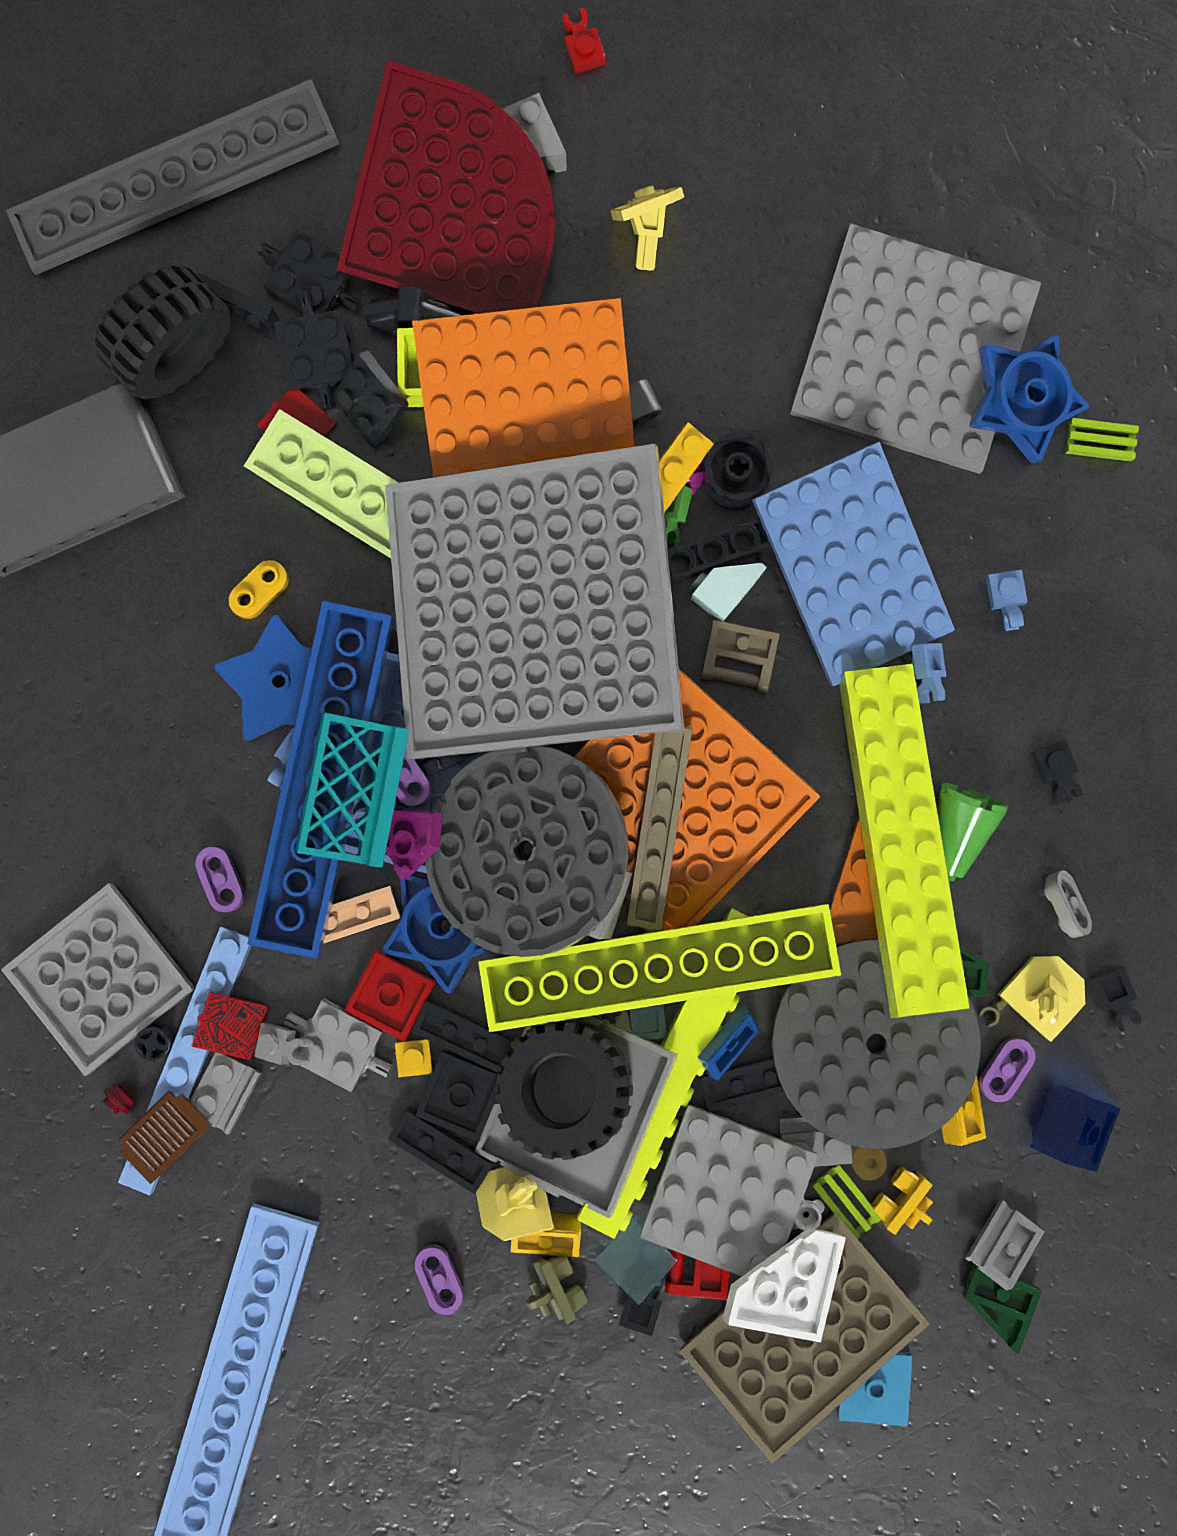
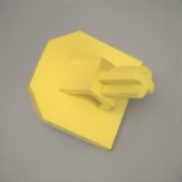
(647, 219)
(1046, 994)
(513, 1205)

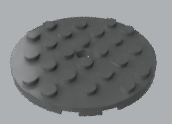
(574, 862)
(865, 1095)

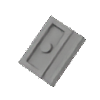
(225, 1090)
(802, 1133)
(1005, 1245)

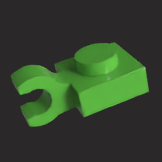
(677, 513)

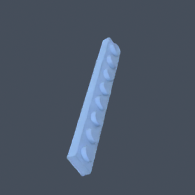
(184, 1061)

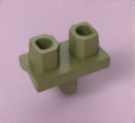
(563, 1302)

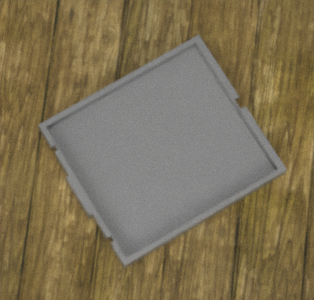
(565, 1095)

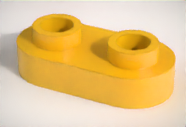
(260, 592)

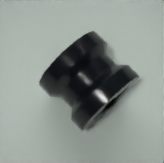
(148, 1044)

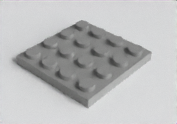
(98, 979)
(727, 1192)

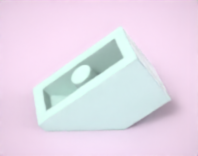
(725, 588)

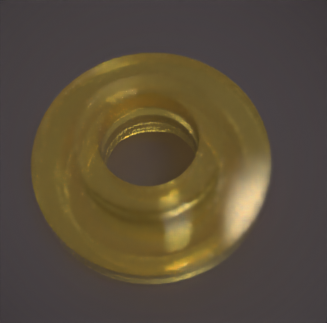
(859, 1158)

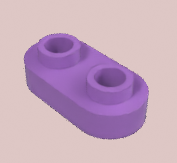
(410, 774)
(218, 880)
(1009, 1071)
(438, 1278)

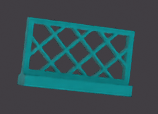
(381, 796)

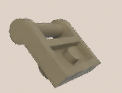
(741, 645)

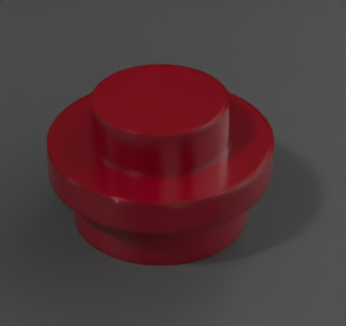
(118, 1099)

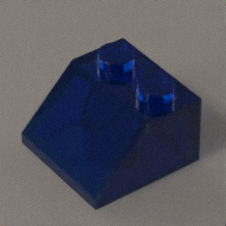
(1074, 1127)

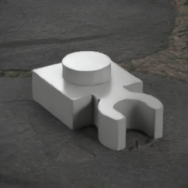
(279, 1046)

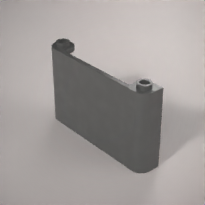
(80, 476)

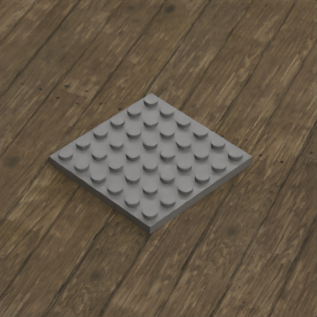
(904, 344)

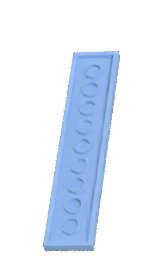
(237, 1374)

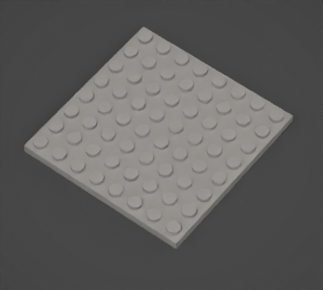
(534, 604)

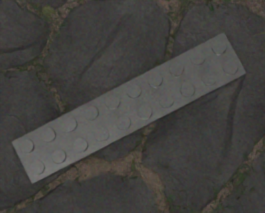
(172, 177)

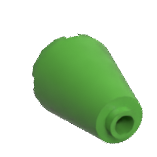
(966, 826)

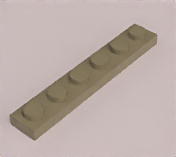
(659, 828)

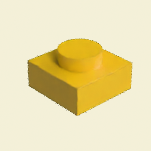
(414, 1057)

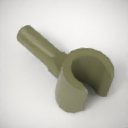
(996, 1007)

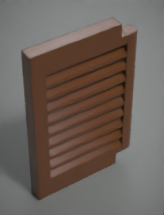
(162, 1135)

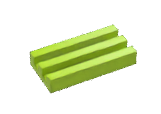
(1106, 427)
(864, 1224)

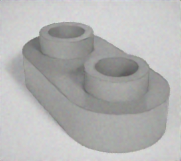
(1068, 904)

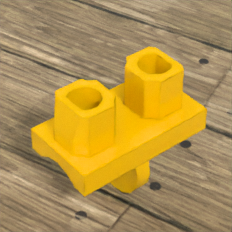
(909, 1205)

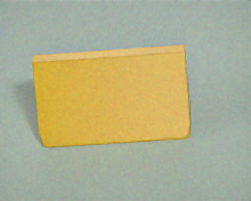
(968, 1122)
(557, 1242)

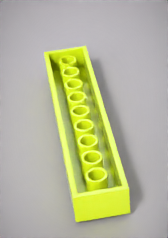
(902, 842)
(660, 967)

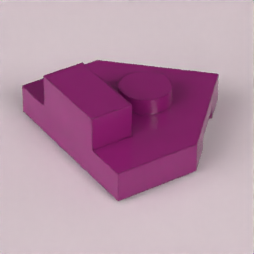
(412, 839)

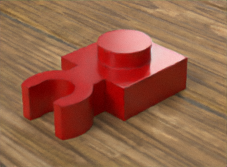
(583, 44)

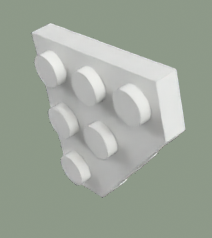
(790, 1288)

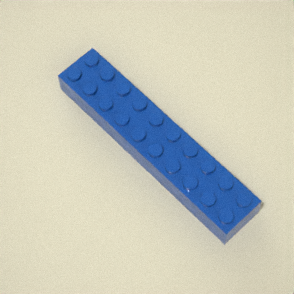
(339, 681)

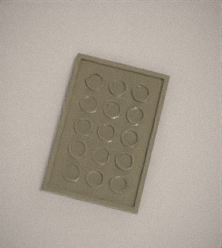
(789, 1384)

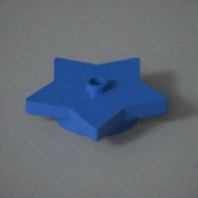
(1026, 395)
(255, 676)
(422, 938)

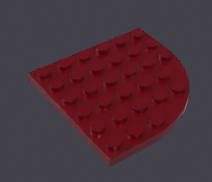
(450, 198)

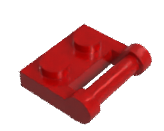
(707, 1280)

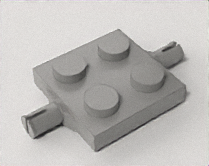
(341, 1045)

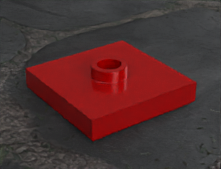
(390, 995)

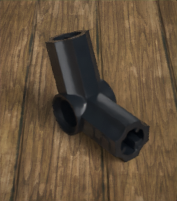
(402, 309)

